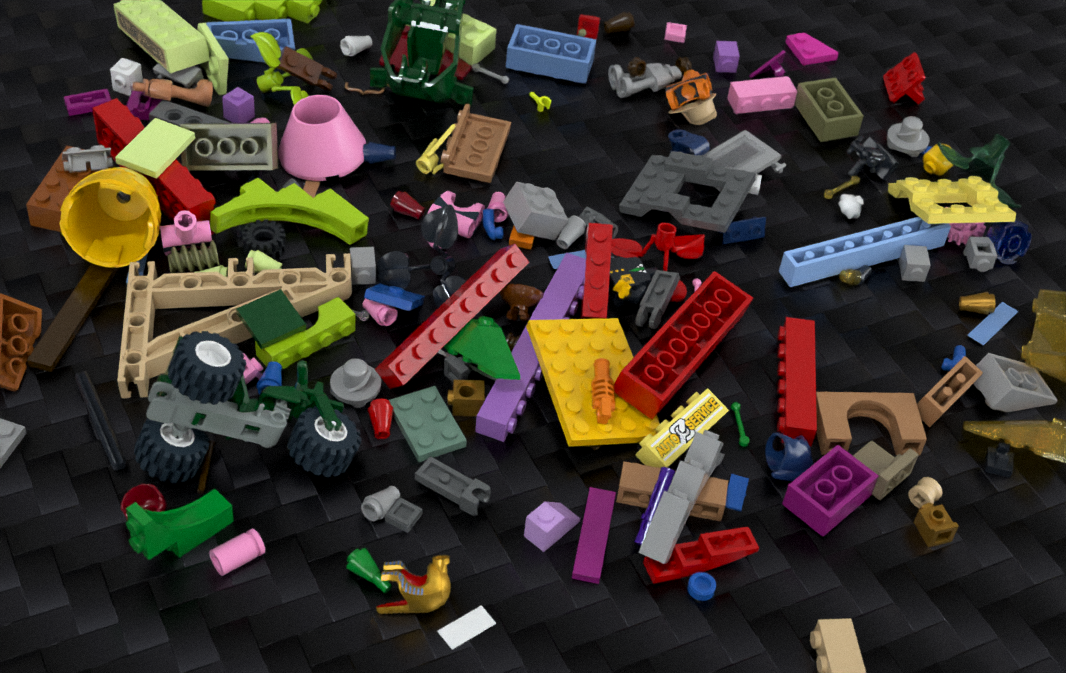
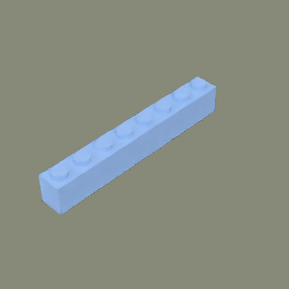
(859, 249)

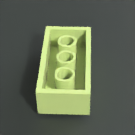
(476, 40)

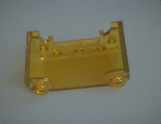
(1048, 343)

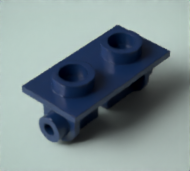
(744, 230)

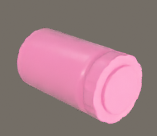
(237, 552)

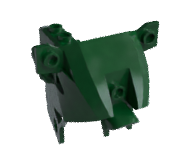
(425, 51)

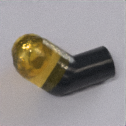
(855, 277)

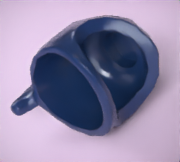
(790, 461)

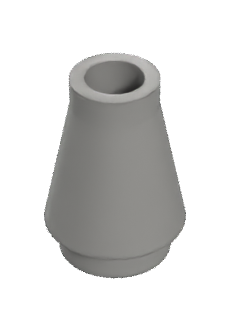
(572, 231)
(379, 503)

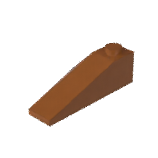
(18, 330)

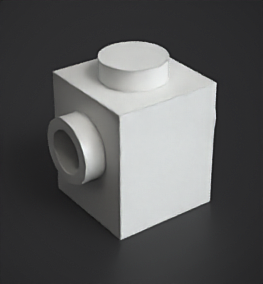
(124, 74)

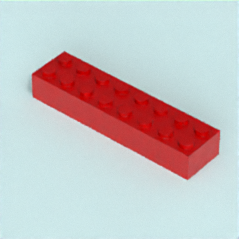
(175, 185)
(681, 345)

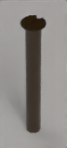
(201, 487)

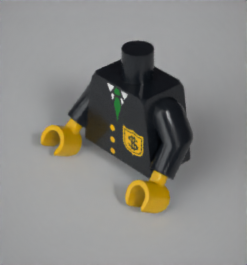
(628, 279)

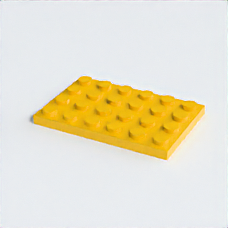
(566, 359)

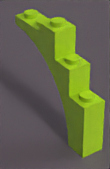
(261, 9)
(291, 204)

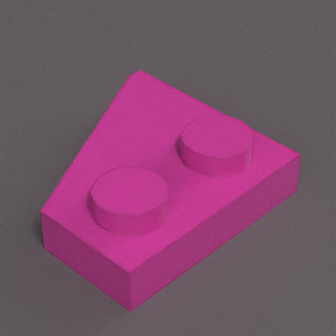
(809, 49)

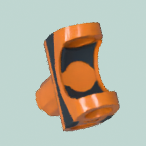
(691, 87)

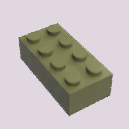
(231, 146)

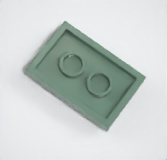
(427, 424)

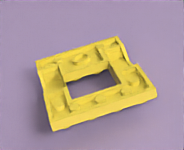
(925, 195)

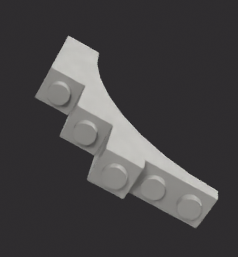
(682, 494)

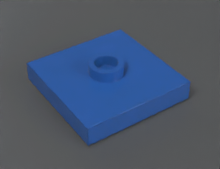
(394, 297)

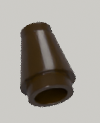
(619, 23)

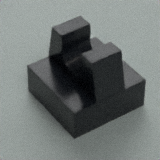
(999, 460)

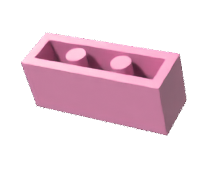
(762, 95)

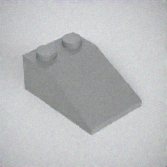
(1012, 385)

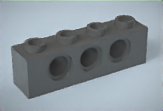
(179, 115)

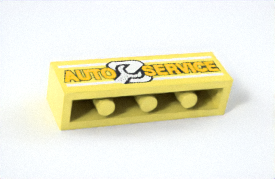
(677, 435)

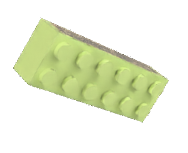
(162, 33)

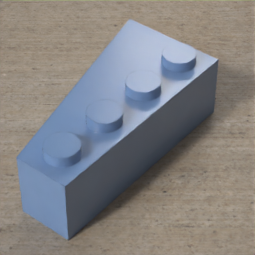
(236, 39)

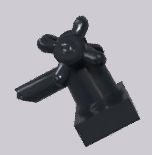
(874, 156)

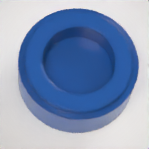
(701, 586)

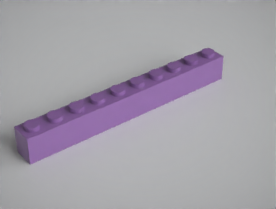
(509, 396)

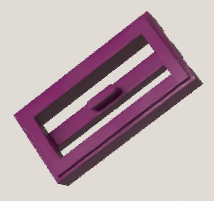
(84, 102)

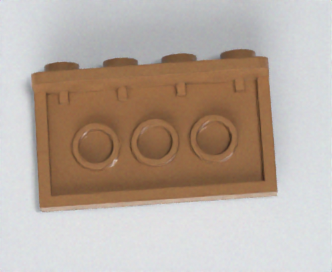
(475, 146)

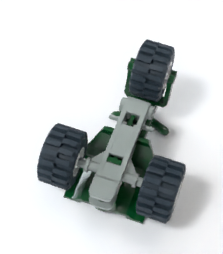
(209, 393)

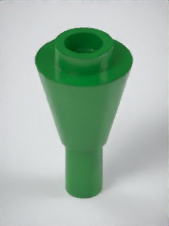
(362, 564)

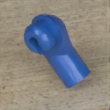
(489, 225)
(959, 353)

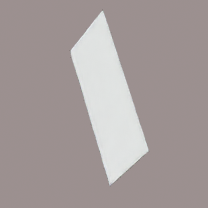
(466, 627)

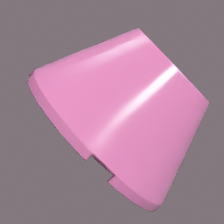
(320, 140)

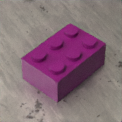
(830, 490)

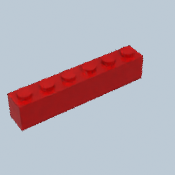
(797, 379)

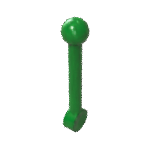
(744, 440)

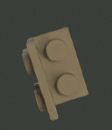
(889, 468)

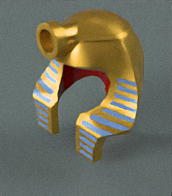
(420, 592)

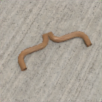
(365, 92)

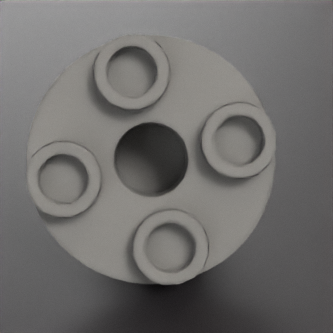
(908, 137)
(355, 383)

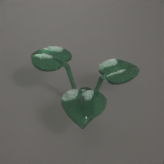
(989, 155)

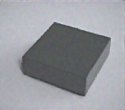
(403, 515)

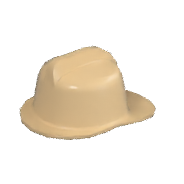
(698, 111)

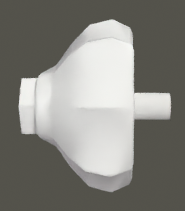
(851, 205)

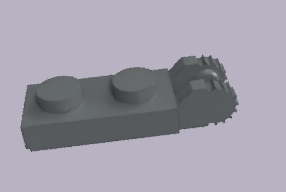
(657, 298)

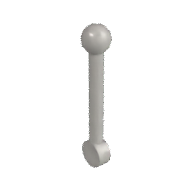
(476, 67)

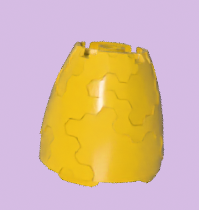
(105, 226)

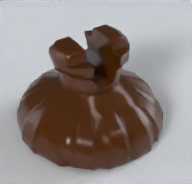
(520, 299)

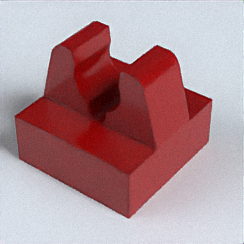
(590, 24)

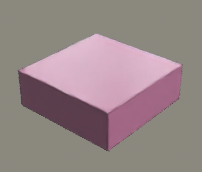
(675, 32)

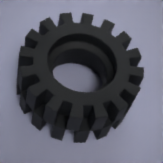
(264, 230)

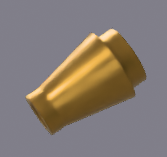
(979, 303)

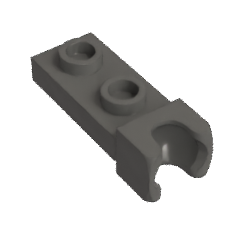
(453, 485)

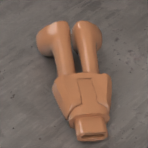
(165, 90)

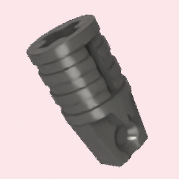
(592, 216)

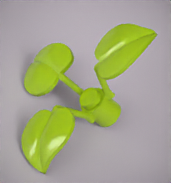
(272, 80)

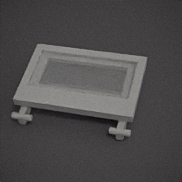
(746, 154)

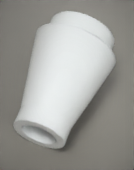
(355, 44)

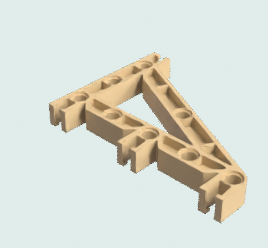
(147, 357)

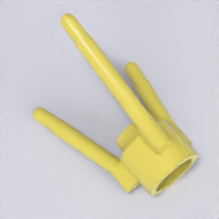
(429, 160)

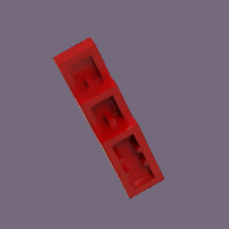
(703, 555)

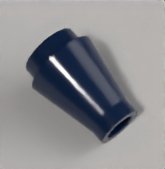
(378, 152)

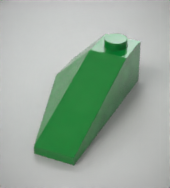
(485, 345)

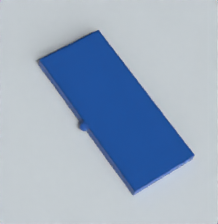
(736, 492)

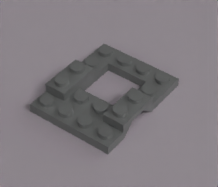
(663, 178)

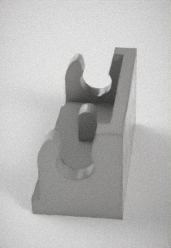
(185, 76)

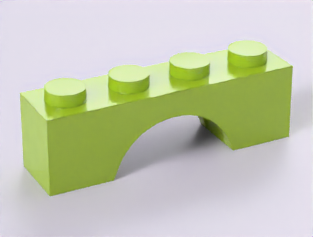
(333, 323)

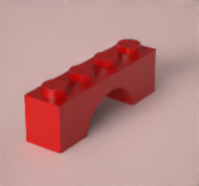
(597, 271)

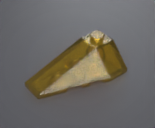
(1042, 436)

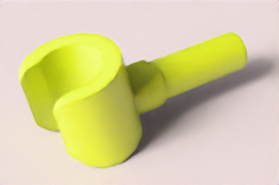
(542, 101)

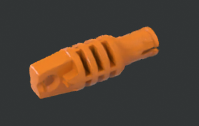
(602, 391)

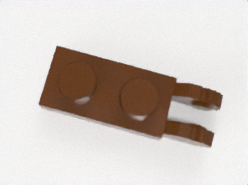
(305, 68)

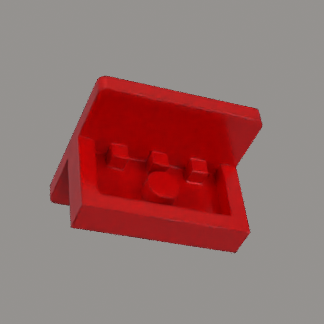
(906, 79)

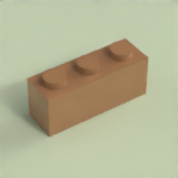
(948, 390)

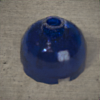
(1009, 240)

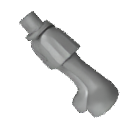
(655, 77)

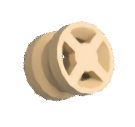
(925, 492)

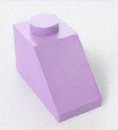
(549, 524)

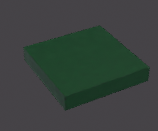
(271, 319)

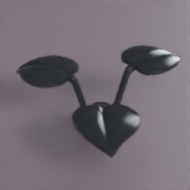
(438, 228)

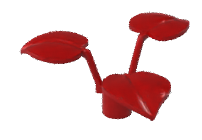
(685, 247)

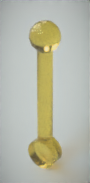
(829, 193)

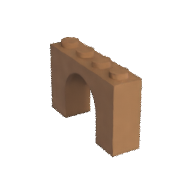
(894, 410)

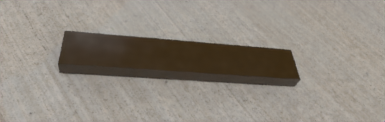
(71, 317)

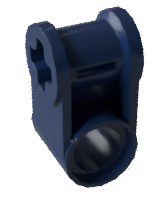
(688, 143)

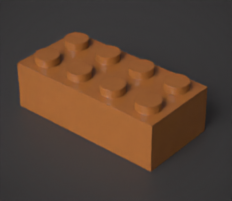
(49, 196)

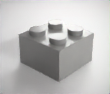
(535, 211)

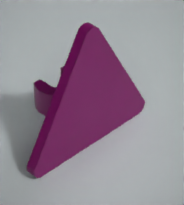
(773, 64)

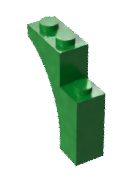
(178, 528)

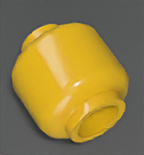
(935, 161)

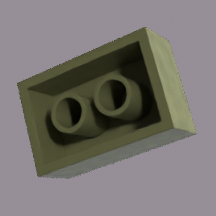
(828, 109)

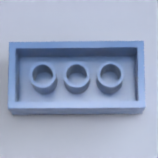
(550, 53)

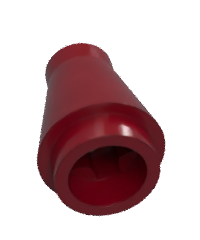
(406, 205)

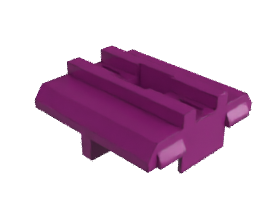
(141, 105)

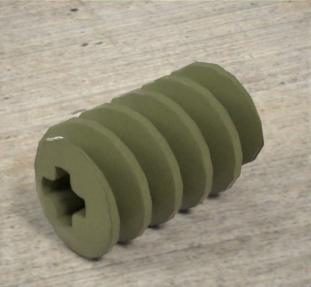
(193, 258)

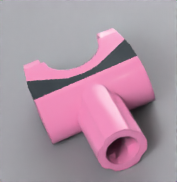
(468, 218)
(185, 232)

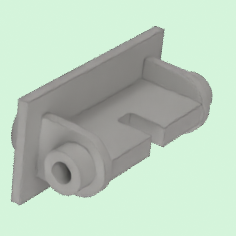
(78, 158)

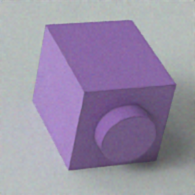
(726, 56)
(238, 106)

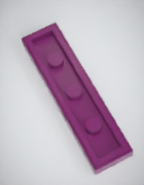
(594, 535)

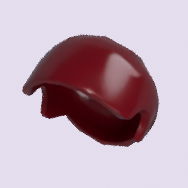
(145, 496)

